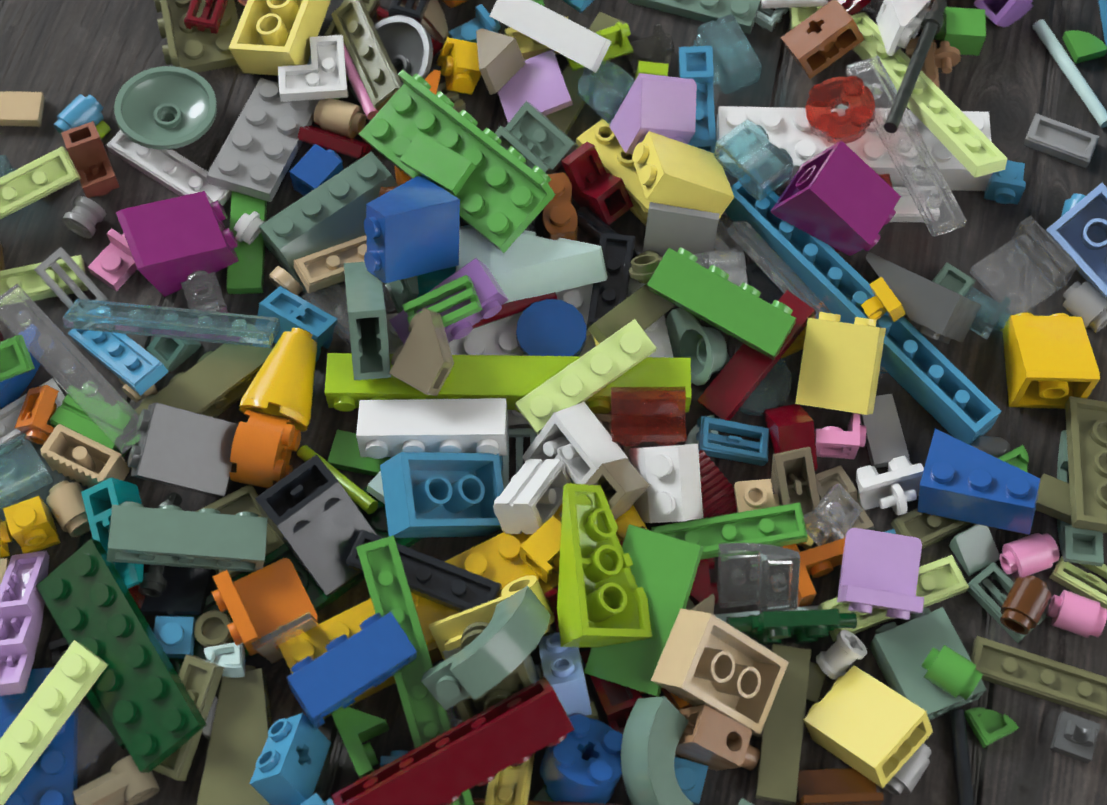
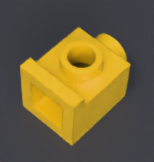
(459, 65)
(31, 525)
(542, 549)

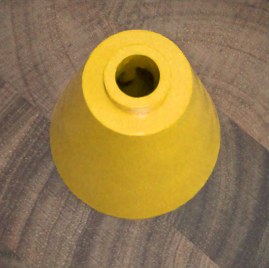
(285, 380)

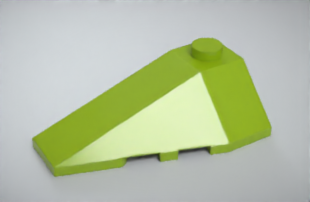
(595, 584)

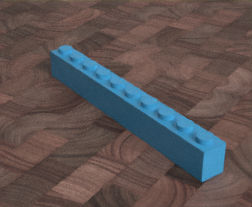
(905, 353)

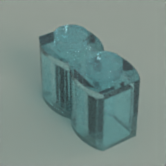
(753, 159)

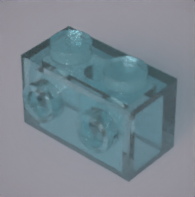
(605, 89)

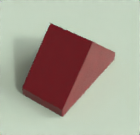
(791, 429)

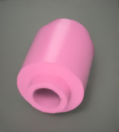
(1029, 555)
(1077, 614)

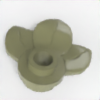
(644, 266)

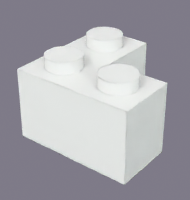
(577, 440)

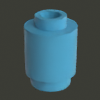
(79, 112)

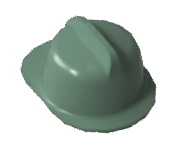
(700, 343)

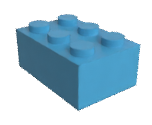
(441, 494)

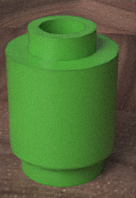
(951, 672)

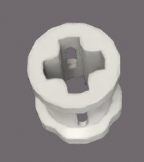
(841, 654)

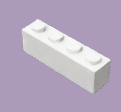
(432, 426)

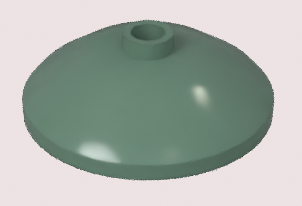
(163, 96)

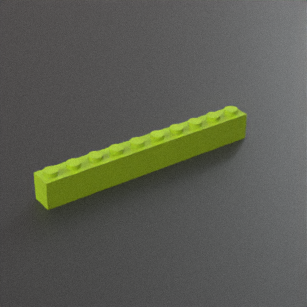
(496, 377)

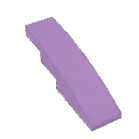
(20, 618)

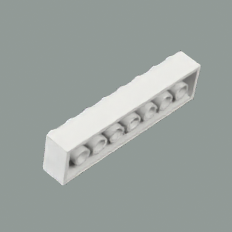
(791, 131)

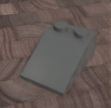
(937, 309)

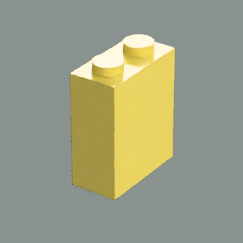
(681, 175)
(840, 364)
(868, 725)

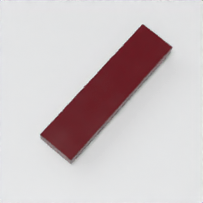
(750, 367)

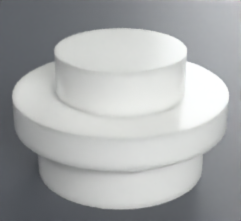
(248, 227)

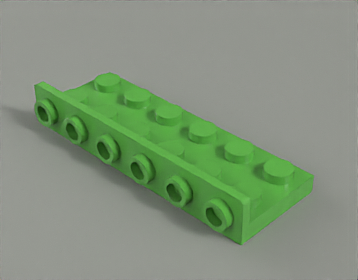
(501, 191)

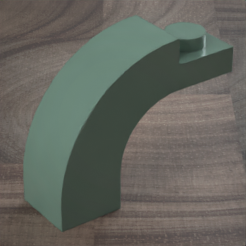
(494, 654)
(650, 752)

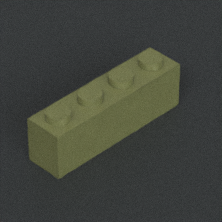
(213, 382)

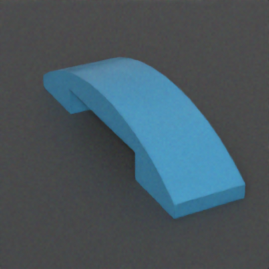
(697, 64)

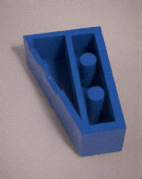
(976, 487)
(350, 667)

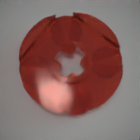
(833, 92)

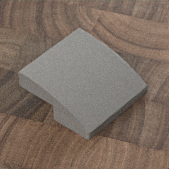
(679, 227)

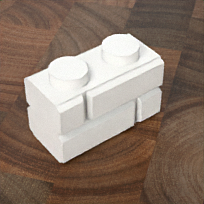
(531, 496)

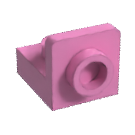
(115, 262)
(836, 443)

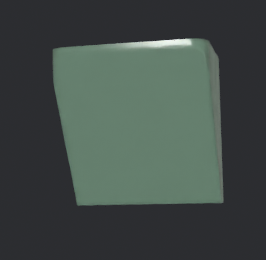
(172, 351)
(975, 549)

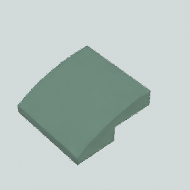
(536, 139)

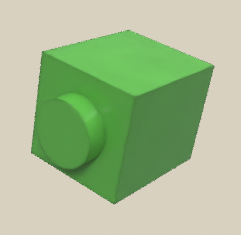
(964, 29)

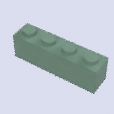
(187, 537)

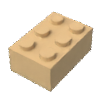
(720, 668)

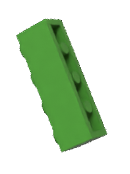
(722, 303)

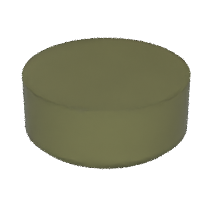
(212, 629)

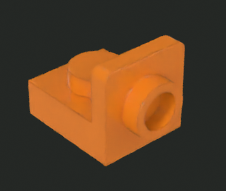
(36, 412)

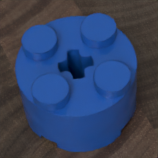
(584, 764)

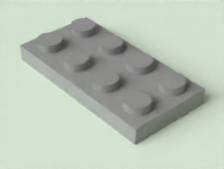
(261, 143)

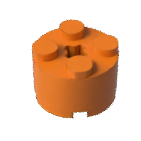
(263, 449)

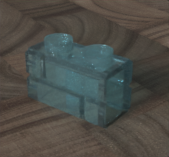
(733, 56)

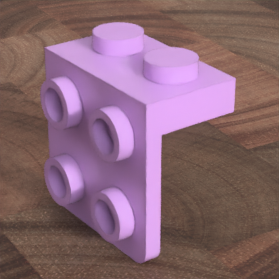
(880, 573)

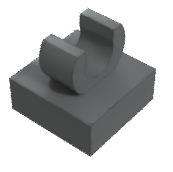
(1075, 737)

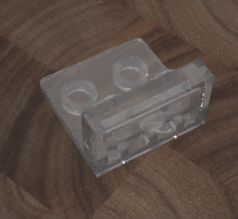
(1025, 268)

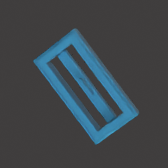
(730, 453)

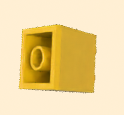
(1047, 360)

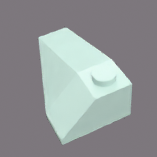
(534, 263)

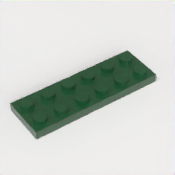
(140, 682)

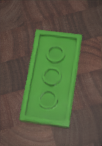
(666, 573)

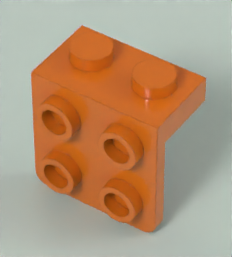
(262, 601)

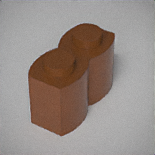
(559, 215)

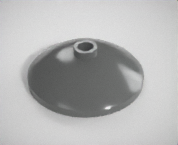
(406, 45)

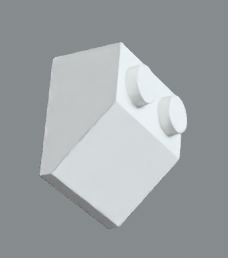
(673, 483)

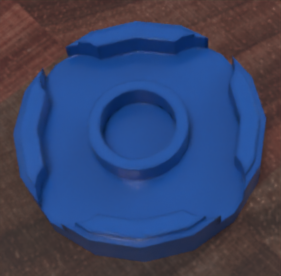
(551, 329)

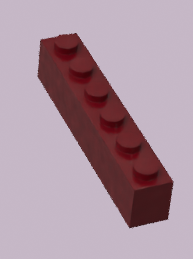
(467, 753)

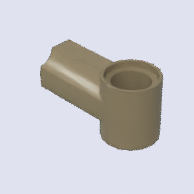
(119, 787)

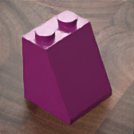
(838, 200)
(178, 238)

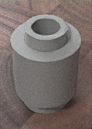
(1086, 302)
(910, 772)

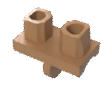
(942, 57)

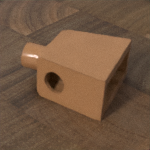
(716, 740)

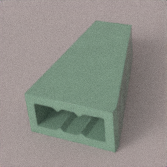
(366, 323)

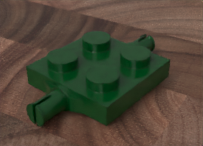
(802, 625)

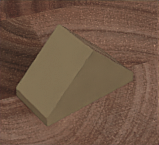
(498, 58)
(795, 479)

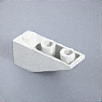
(900, 21)

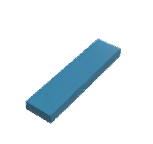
(121, 357)

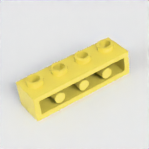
(618, 164)

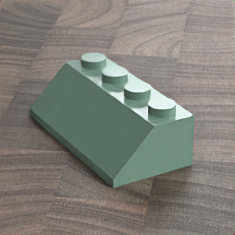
(326, 214)

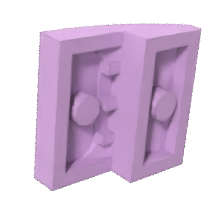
(537, 83)

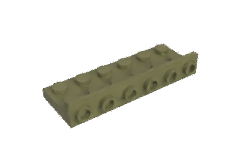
(194, 48)

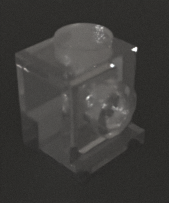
(204, 292)

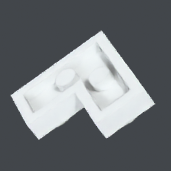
(322, 78)

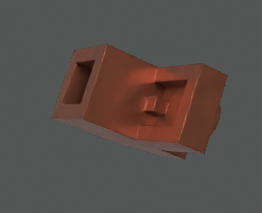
(90, 160)

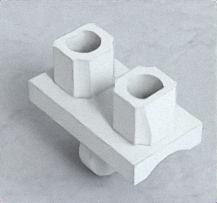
(889, 488)

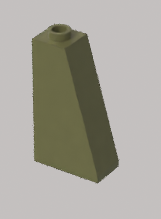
(237, 741)

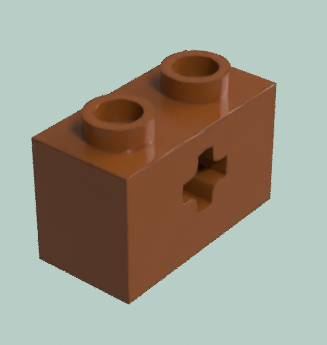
(822, 38)

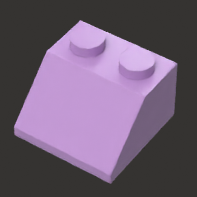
(658, 106)

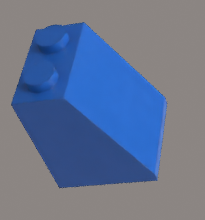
(412, 231)

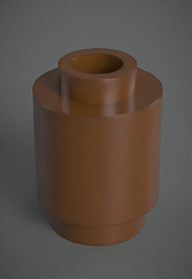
(1025, 604)

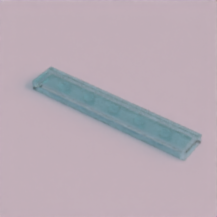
(172, 323)

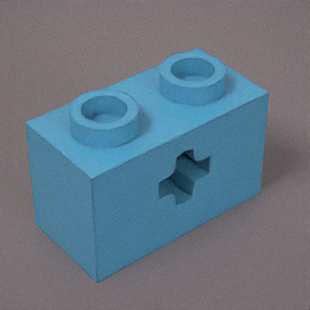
(290, 761)

